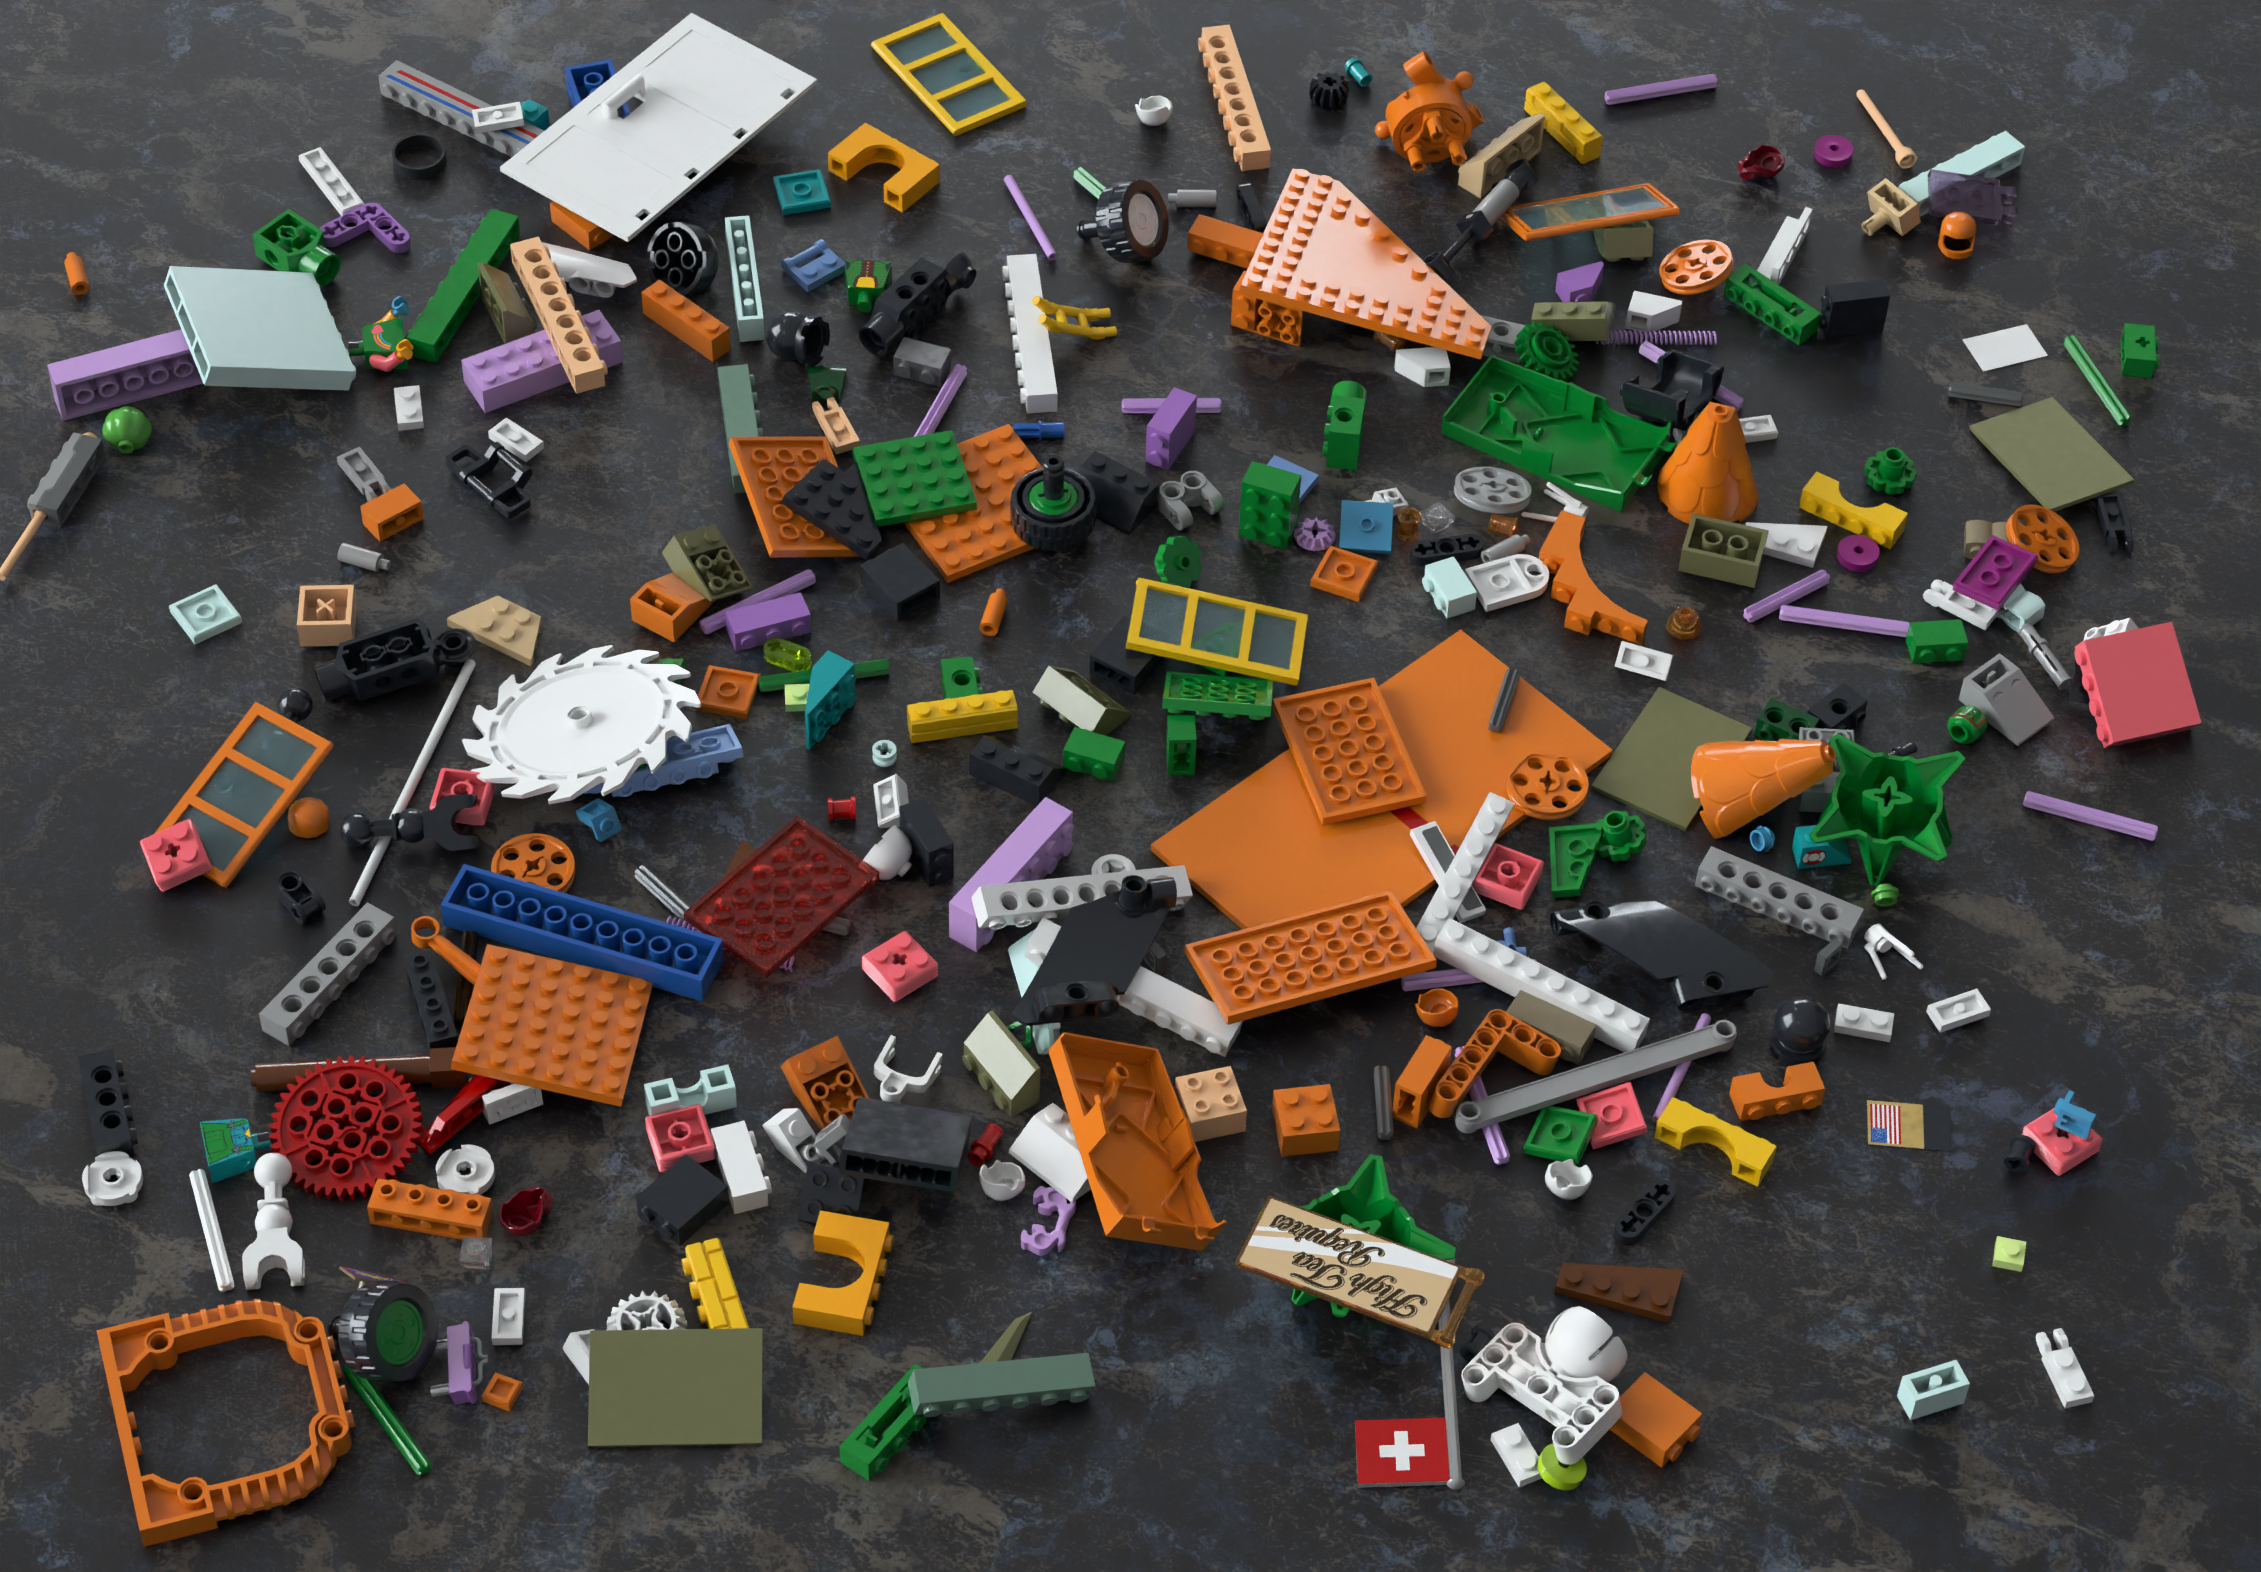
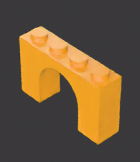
(871, 146)
(847, 1307)

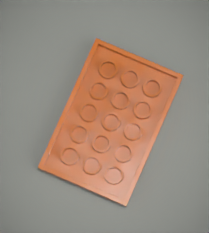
(768, 472)
(1348, 751)

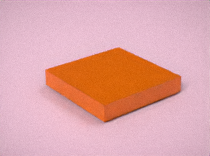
(1344, 573)
(728, 692)

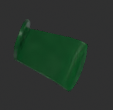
(826, 382)

